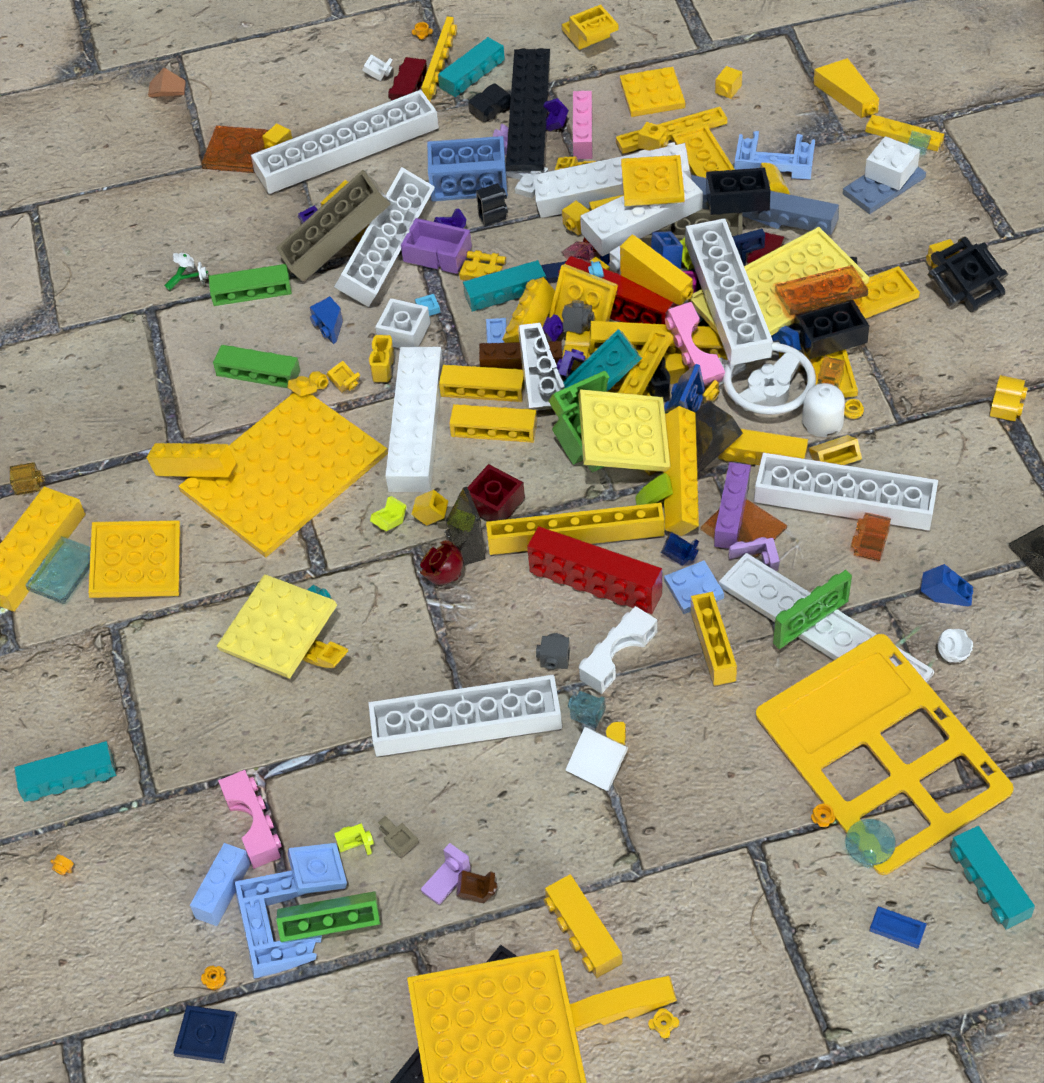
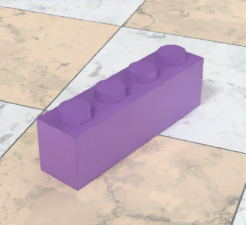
(732, 505)

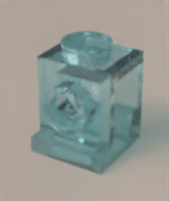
(587, 708)

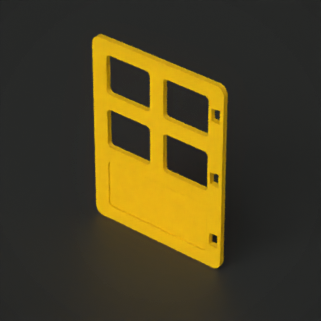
(851, 706)

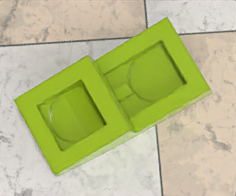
(655, 490)

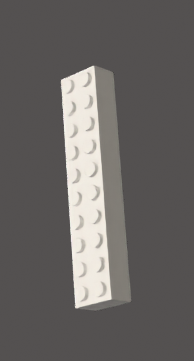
(344, 141)

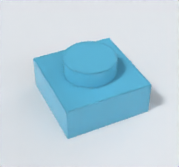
(429, 301)

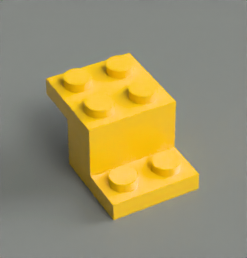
(590, 26)

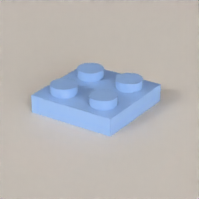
(692, 581)
(317, 868)

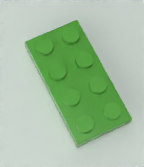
(812, 609)

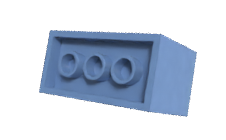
(465, 166)

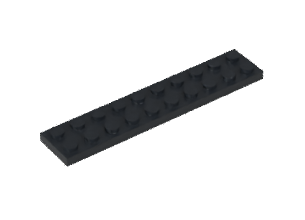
(527, 110)

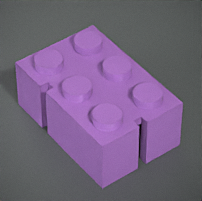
(436, 245)

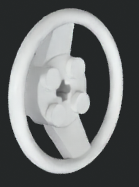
(771, 383)

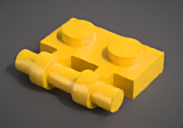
(476, 269)

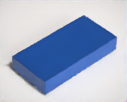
(898, 927)

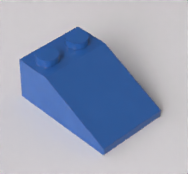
(687, 391)

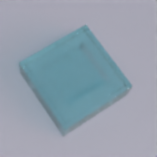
(919, 141)

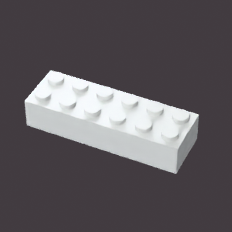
(615, 223)

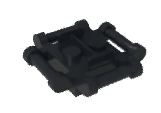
(967, 273)

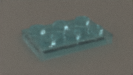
(61, 570)

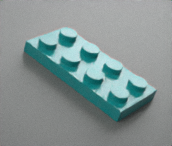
(613, 356)

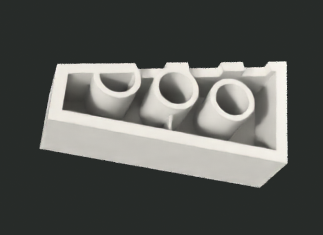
(539, 367)

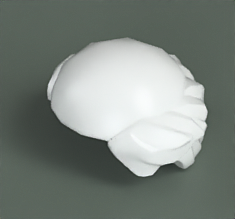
(954, 645)

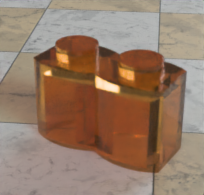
(871, 537)

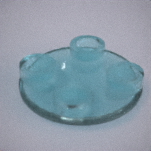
(870, 842)

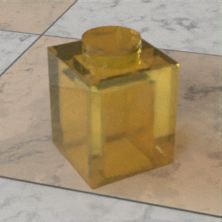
(831, 371)
(25, 478)

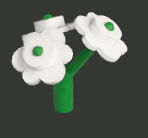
(186, 262)

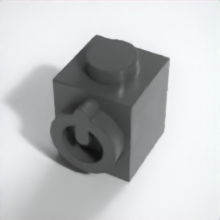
(577, 316)
(554, 651)

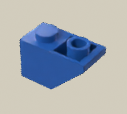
(328, 318)
(946, 586)

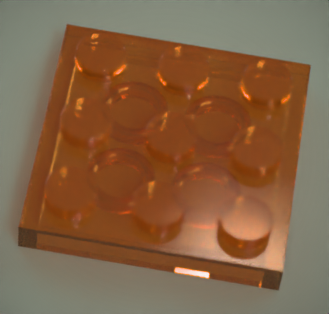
(232, 149)

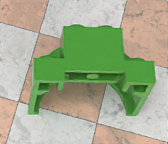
(566, 406)

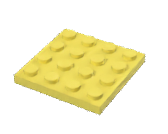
(623, 430)
(277, 626)

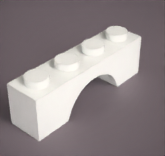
(634, 630)

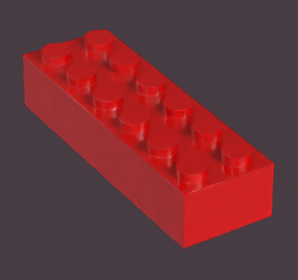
(632, 301)
(595, 570)

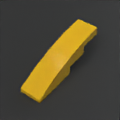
(622, 1002)

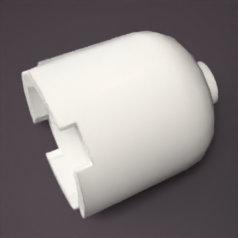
(823, 410)

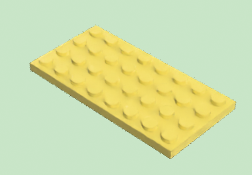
(797, 259)

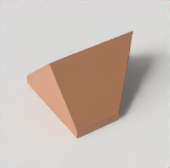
(166, 84)

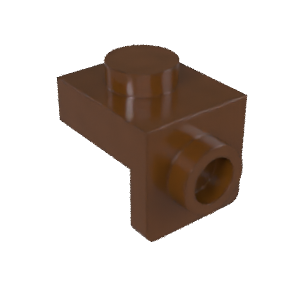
(475, 886)

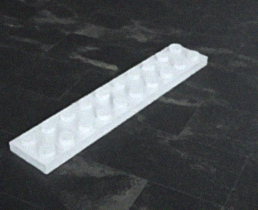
(772, 593)

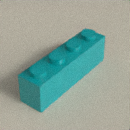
(471, 67)
(501, 285)
(65, 771)
(991, 877)

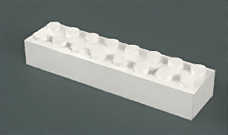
(591, 181)
(383, 238)
(728, 292)
(414, 420)
(845, 490)
(465, 715)

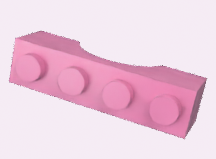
(582, 124)
(683, 322)
(258, 841)

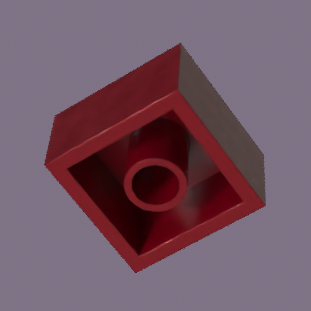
(496, 493)

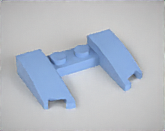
(798, 163)
(265, 954)

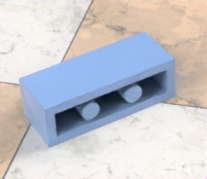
(219, 884)

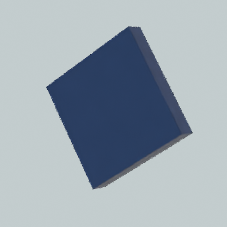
(205, 1034)

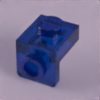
(680, 549)

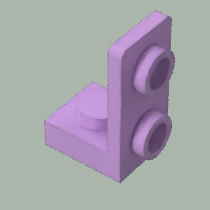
(761, 545)
(446, 877)

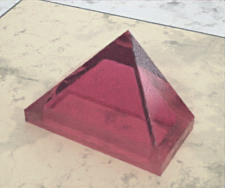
(579, 250)

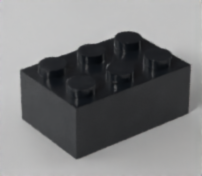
(738, 191)
(831, 329)

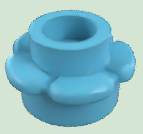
(596, 269)

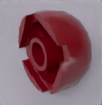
(442, 564)

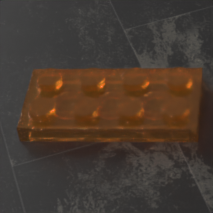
(821, 290)

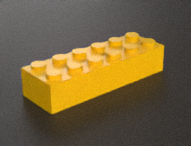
(32, 538)

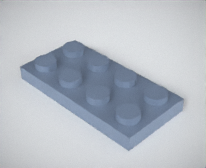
(872, 195)

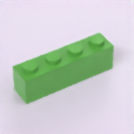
(250, 285)
(255, 366)
(328, 916)

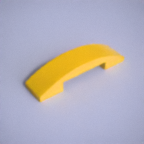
(325, 654)

